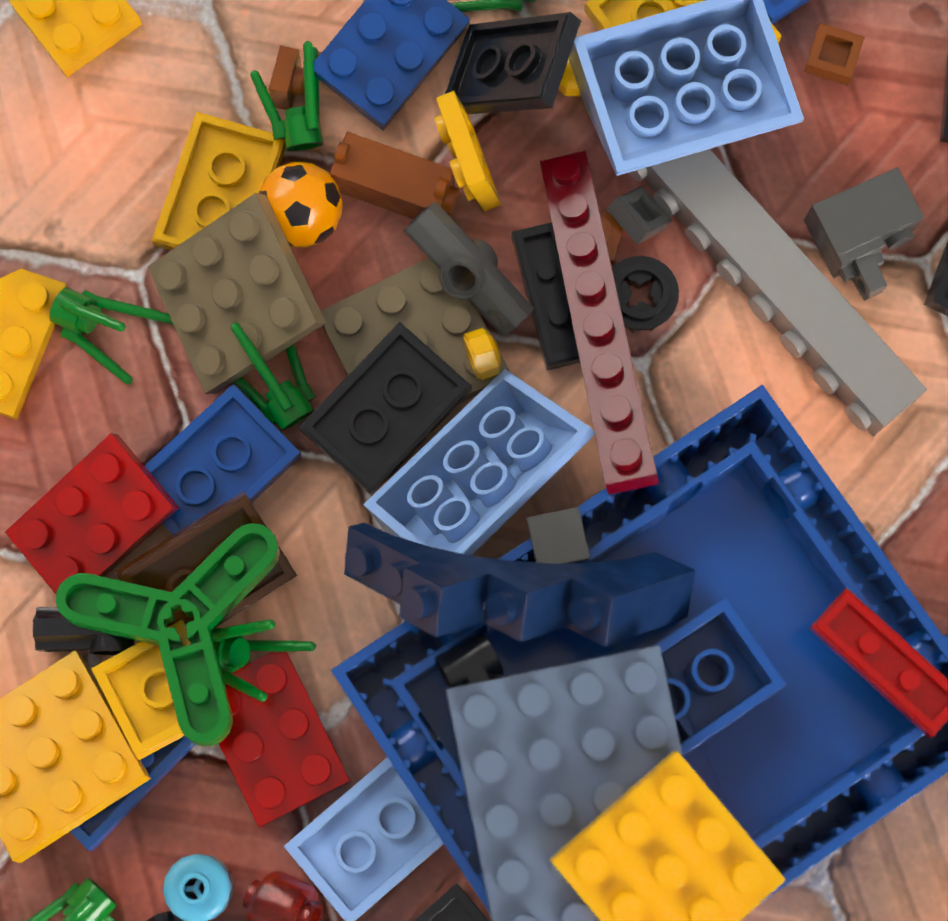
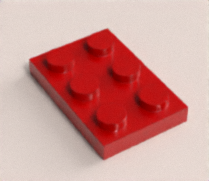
(92, 515)
(278, 744)

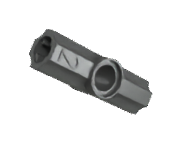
(455, 257)

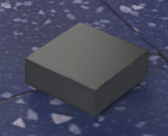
(639, 214)
(558, 537)

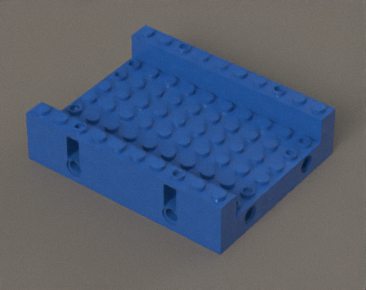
(756, 697)

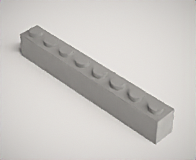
(784, 288)

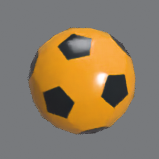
(304, 202)

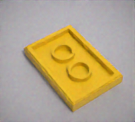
(215, 173)

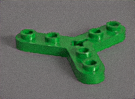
(144, 613)

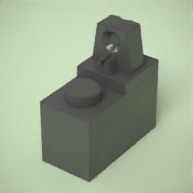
(859, 223)

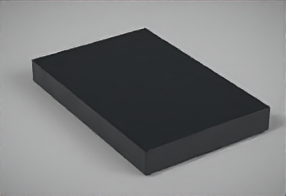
(513, 63)
(385, 408)

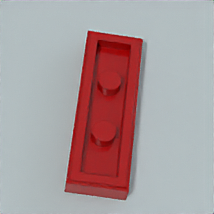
(885, 661)

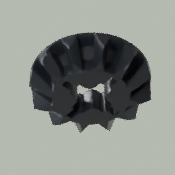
(663, 292)

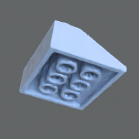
(684, 82)
(479, 468)

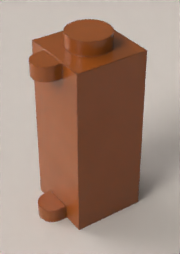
(392, 177)

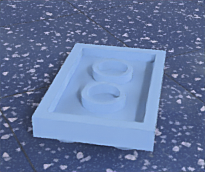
(365, 842)

